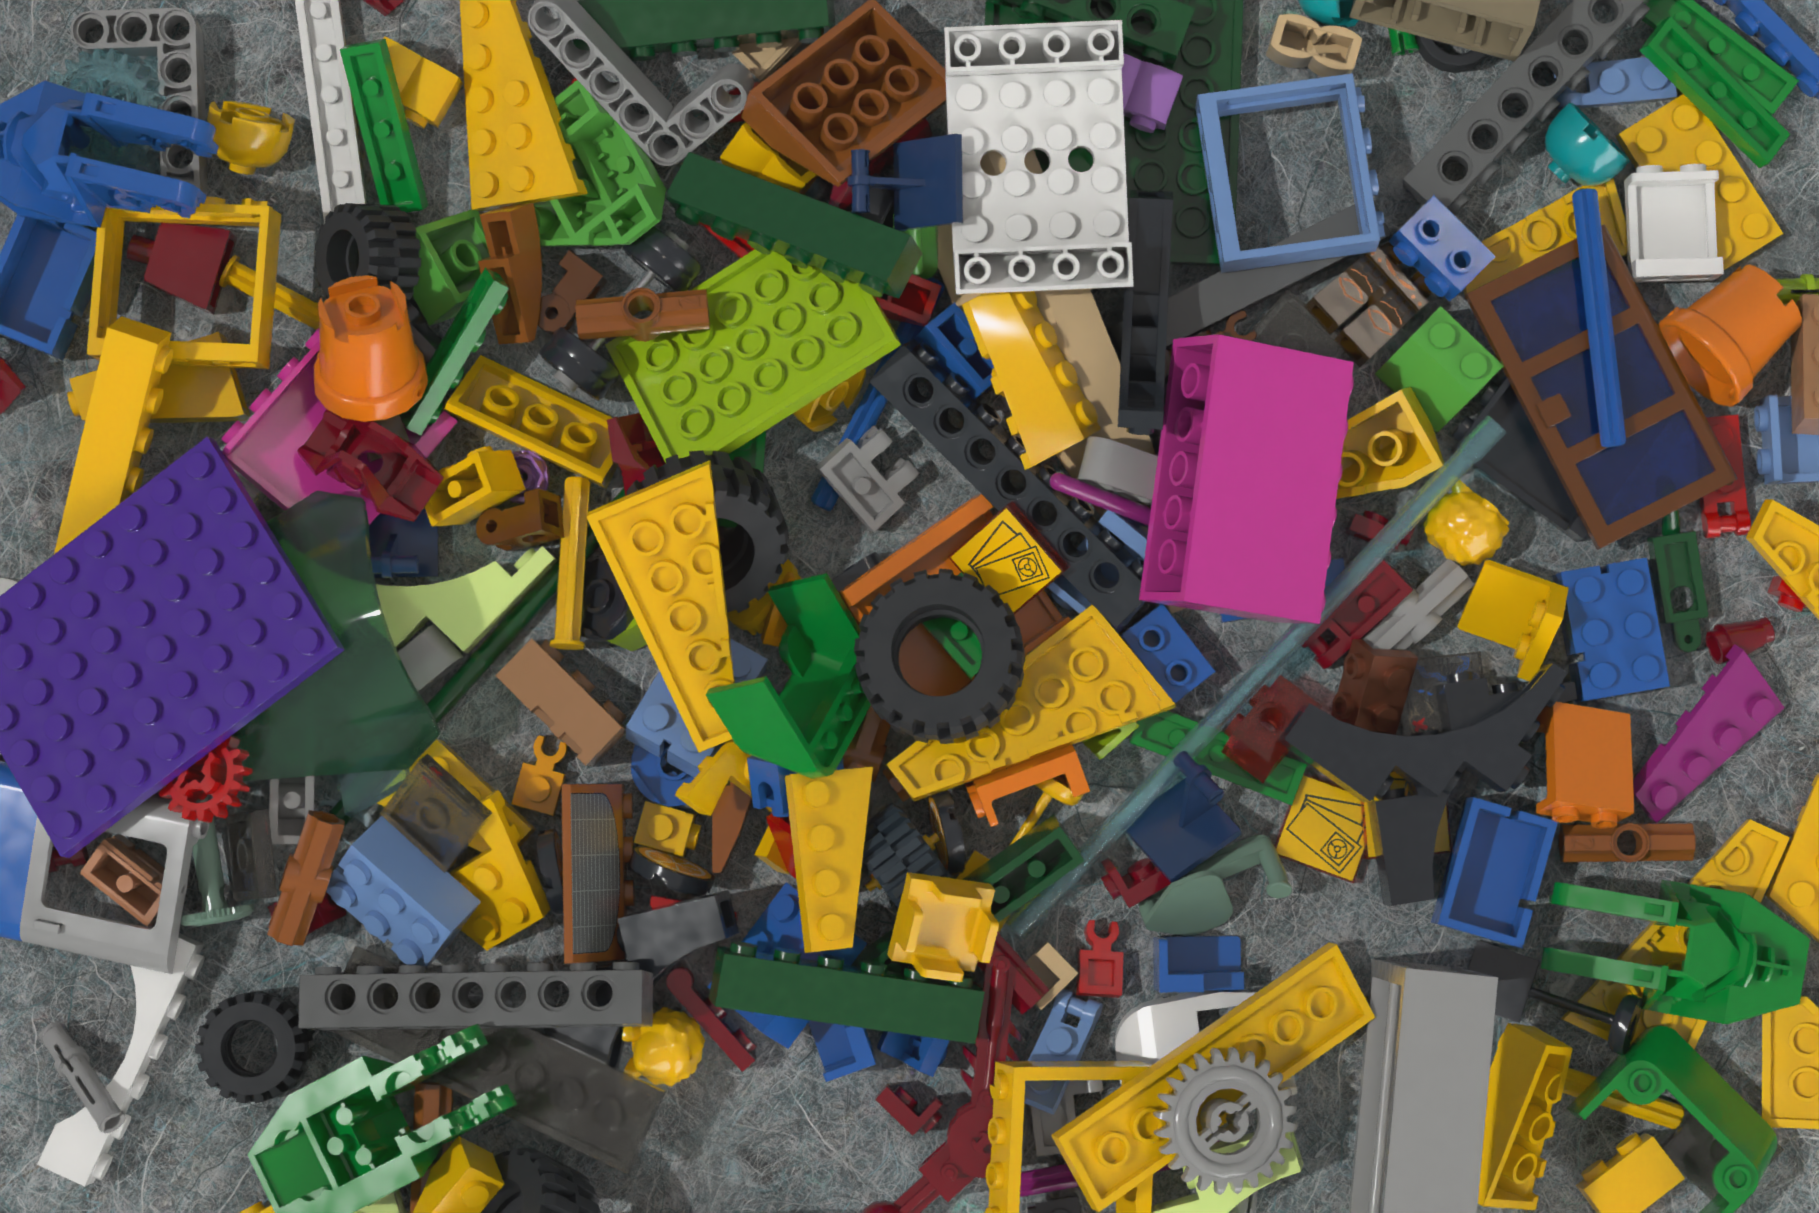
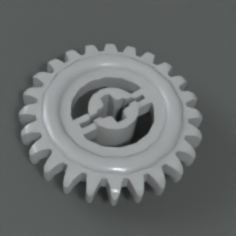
(1259, 1094)

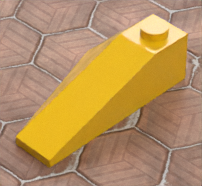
(1388, 446)

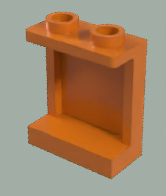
(1587, 765)
(1023, 775)

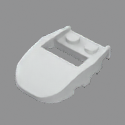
(1166, 1023)

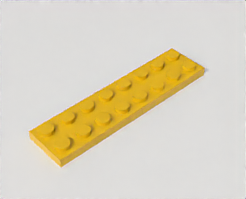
(1284, 1022)

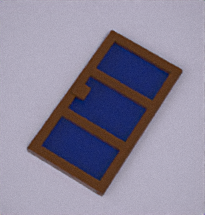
(1542, 341)

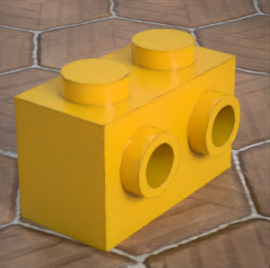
(474, 486)
(1631, 1177)

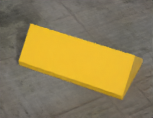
(535, 419)

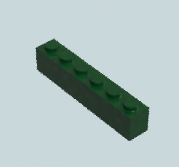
(687, 25)
(794, 226)
(1014, 873)
(845, 993)

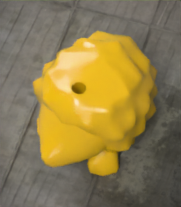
(1465, 526)
(666, 1049)

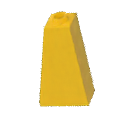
(188, 393)

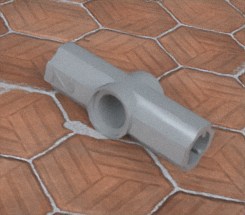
(1420, 609)

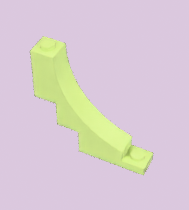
(465, 605)

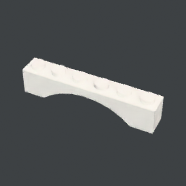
(76, 1144)

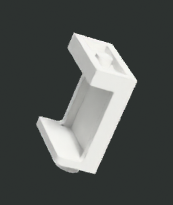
(1672, 224)

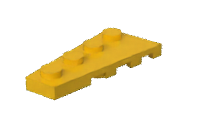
(1546, 231)
(828, 850)

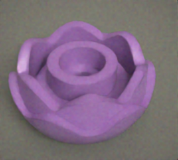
(536, 470)

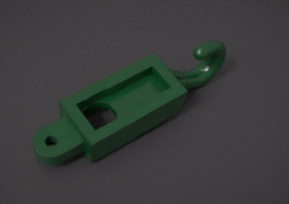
(1675, 564)

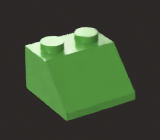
(448, 264)
(1441, 367)

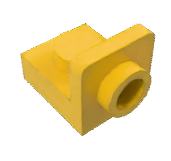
(667, 829)

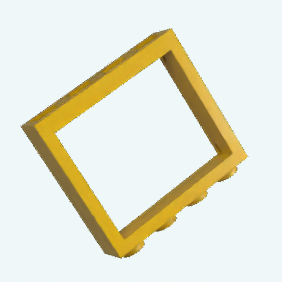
(214, 212)
(1006, 1126)

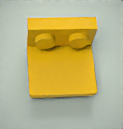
(1515, 612)

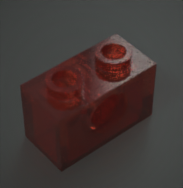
(1254, 745)

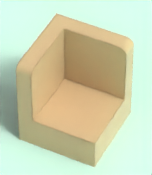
(1052, 971)

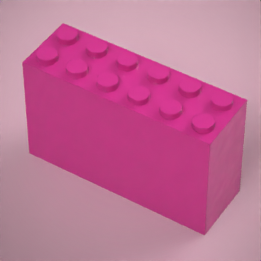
(1247, 480)

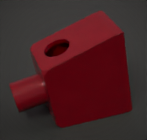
(185, 261)

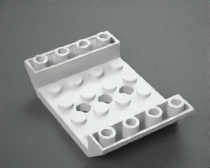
(1050, 93)

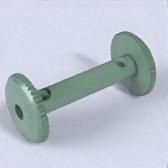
(212, 884)

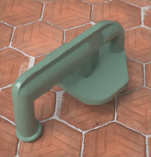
(1200, 898)

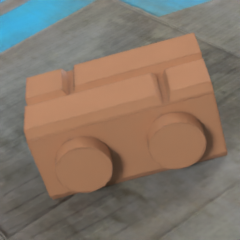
(127, 877)

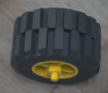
(896, 848)

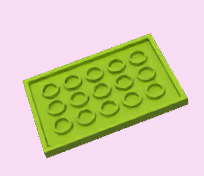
(770, 350)

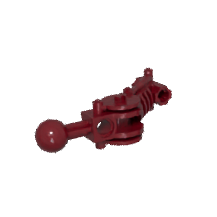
(967, 1145)

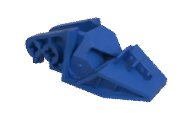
(49, 185)

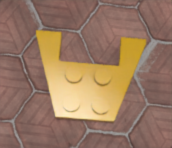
(708, 785)
(1797, 875)
(501, 881)

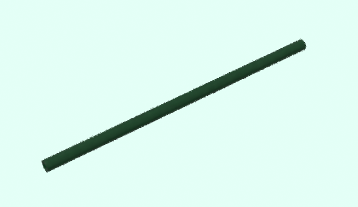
(494, 645)

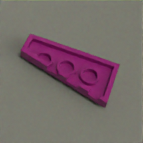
(1720, 723)

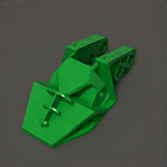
(1736, 958)
(347, 1139)

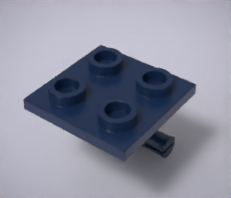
(924, 182)
(404, 547)
(1184, 822)

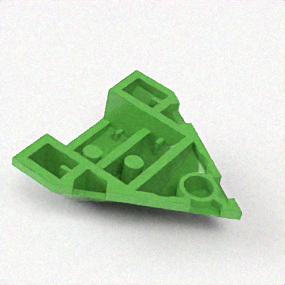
(620, 180)

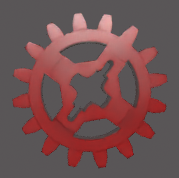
(215, 774)

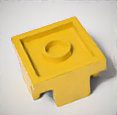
(944, 926)

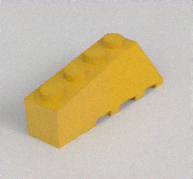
(1031, 374)
(1522, 1088)

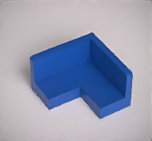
(1197, 963)
(842, 1048)

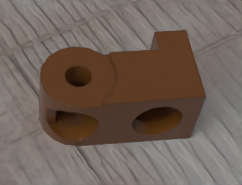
(578, 283)
(523, 525)

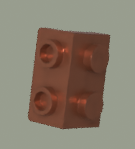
(1374, 687)

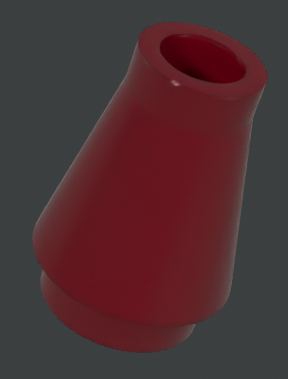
(1745, 634)

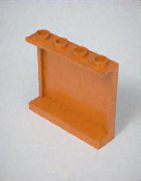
(921, 657)

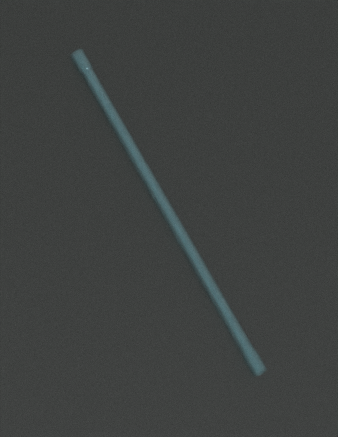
(1471, 450)

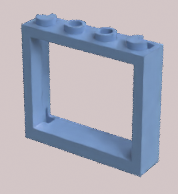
(1357, 144)

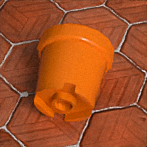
(1730, 334)
(367, 352)

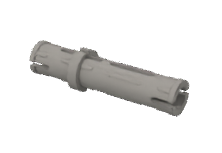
(73, 1064)

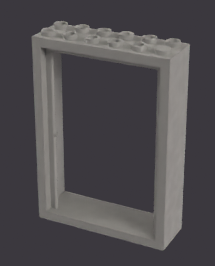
(1423, 1089)

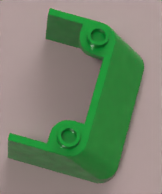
(823, 698)
(1664, 1061)

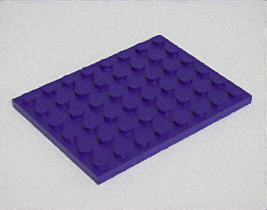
(149, 646)

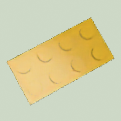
(1683, 136)

